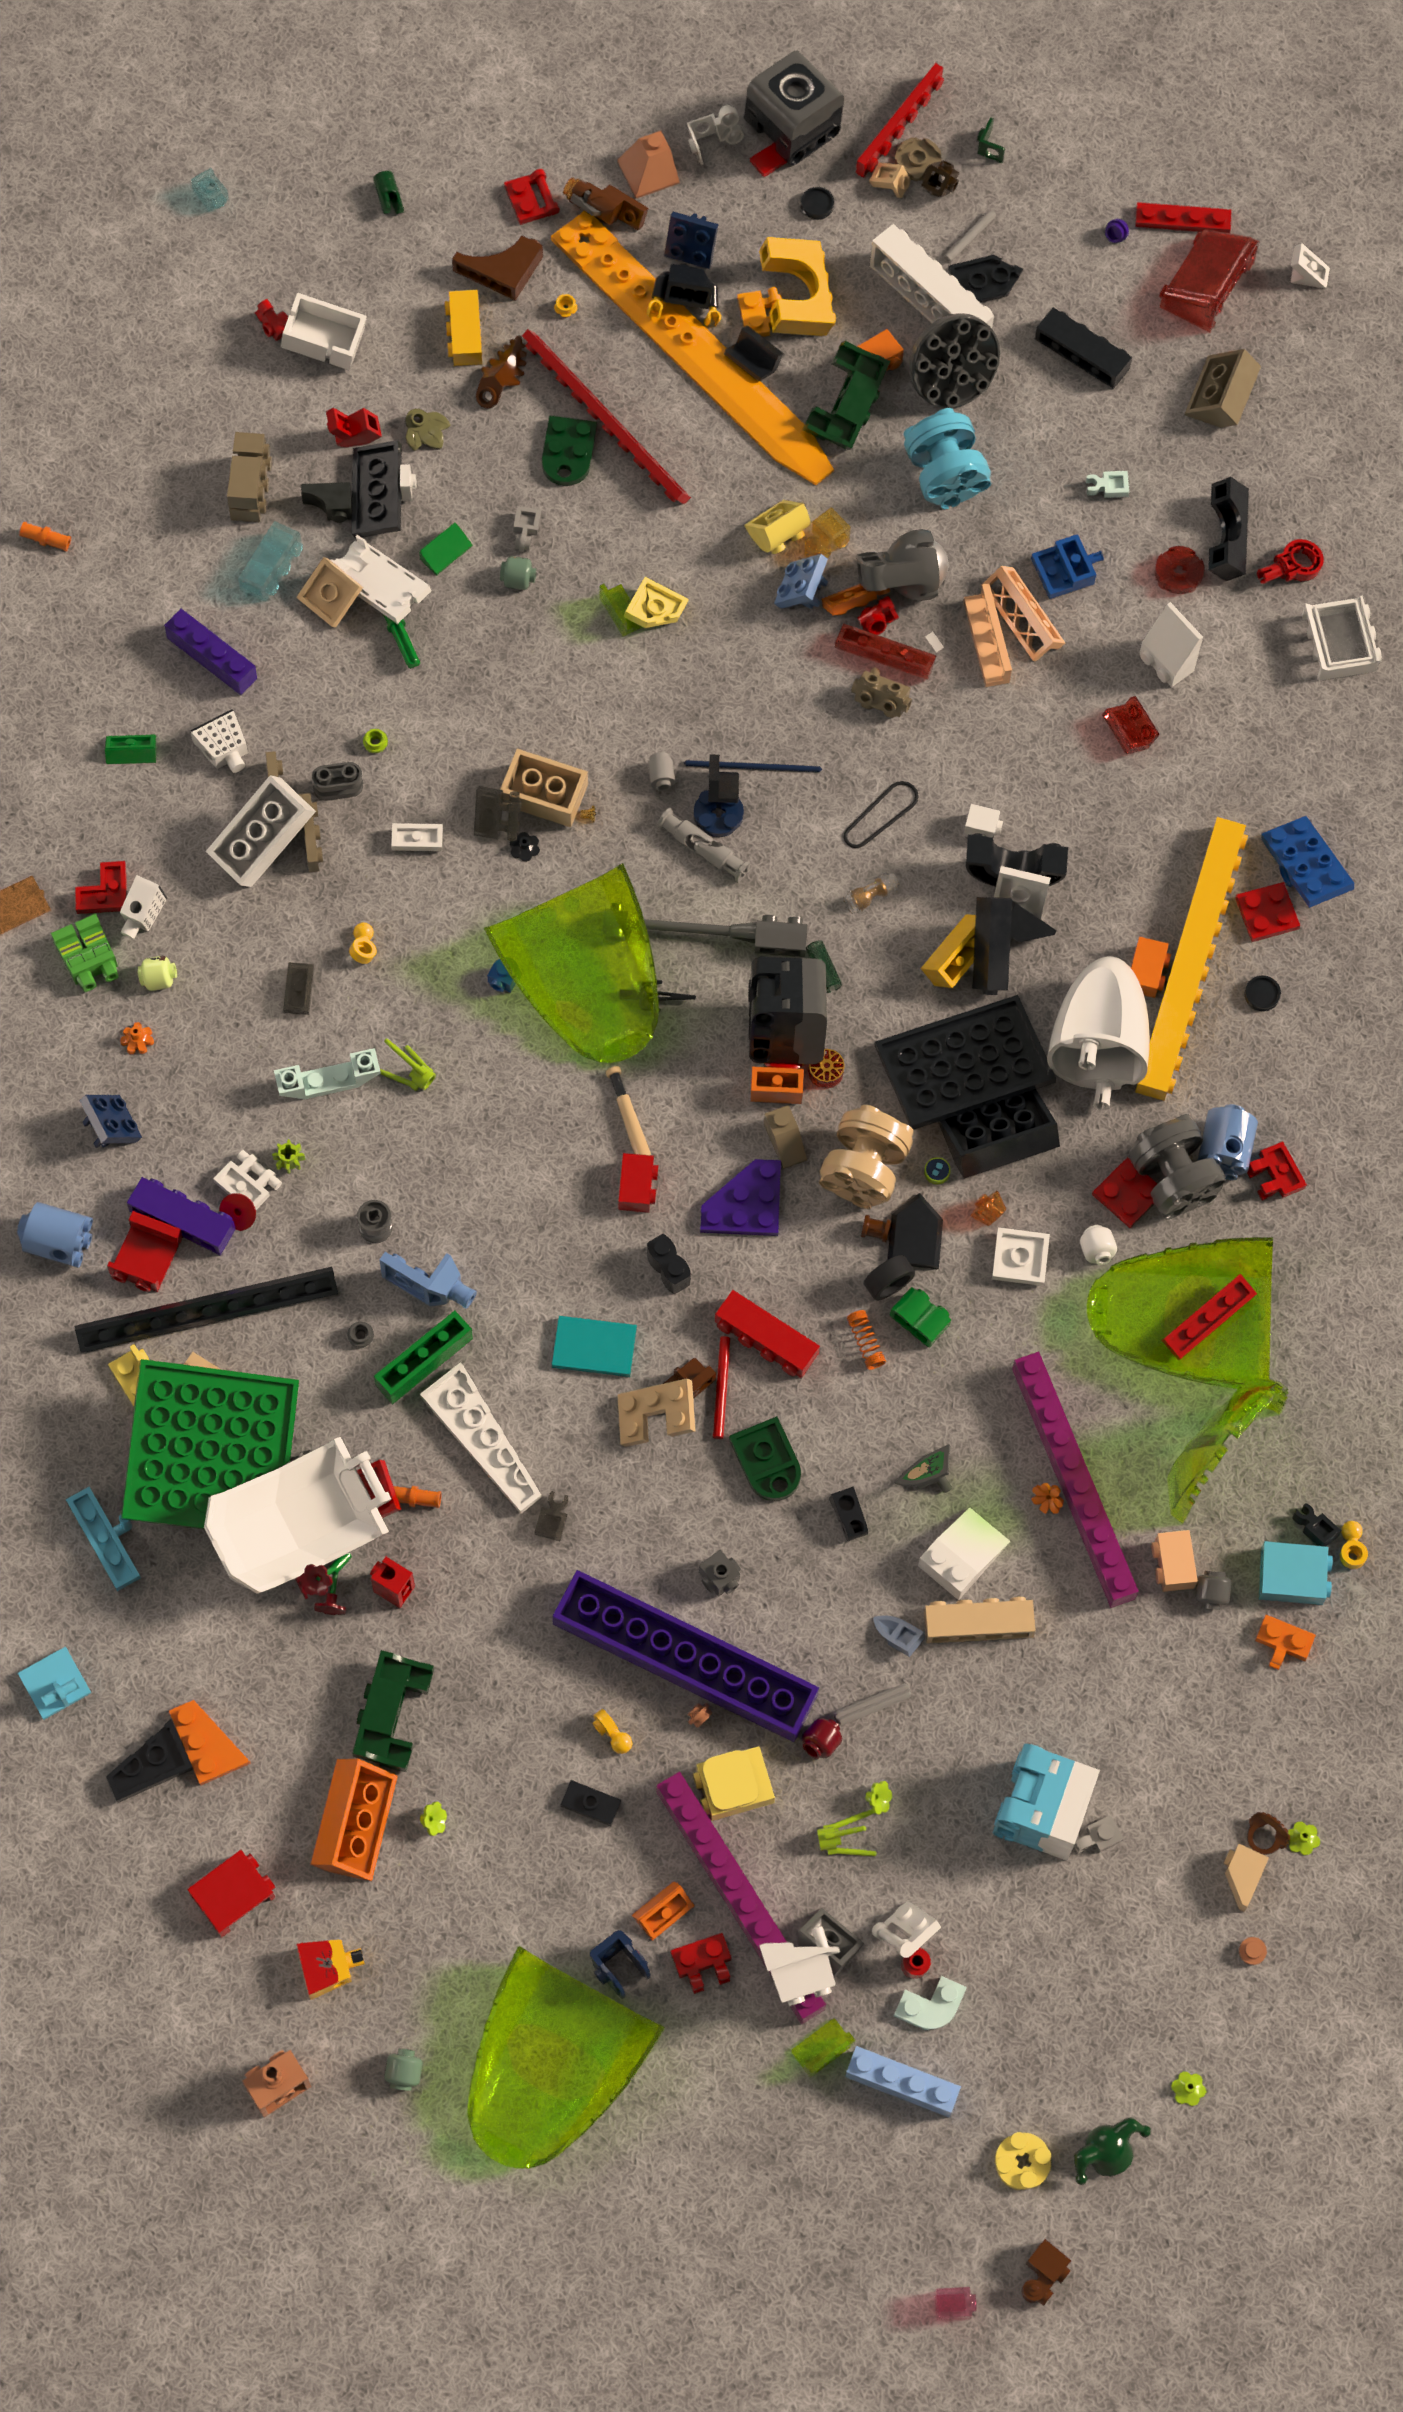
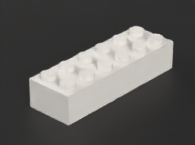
(921, 278)

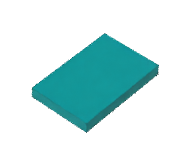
(594, 1346)

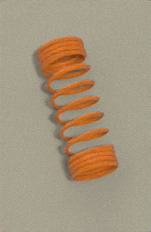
(876, 1358)

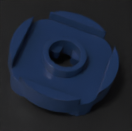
(710, 823)

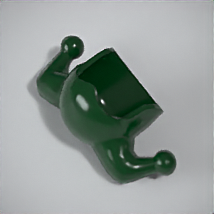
(1108, 2149)

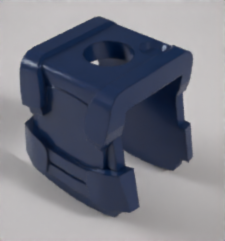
(608, 1949)

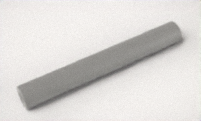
(969, 236)

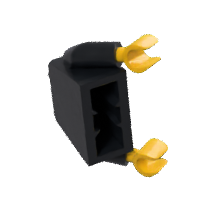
(686, 287)

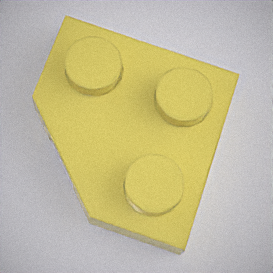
(655, 605)

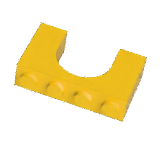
(806, 262)

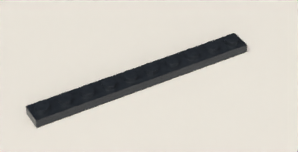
(206, 1309)

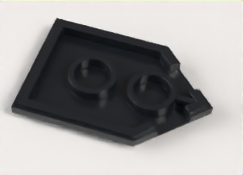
(986, 277)
(916, 1233)

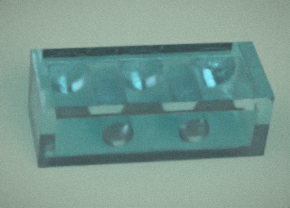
(270, 561)

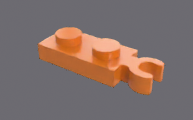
(850, 598)

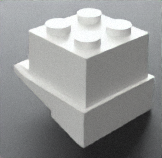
(800, 1969)

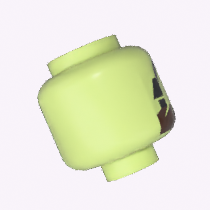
(157, 973)

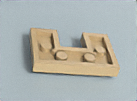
(669, 1398)

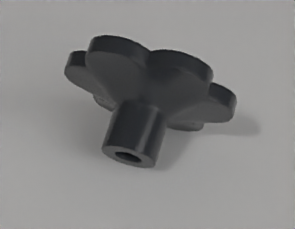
(526, 850)

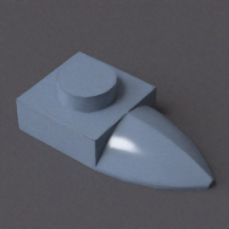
(899, 1633)

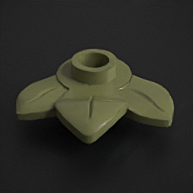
(428, 431)

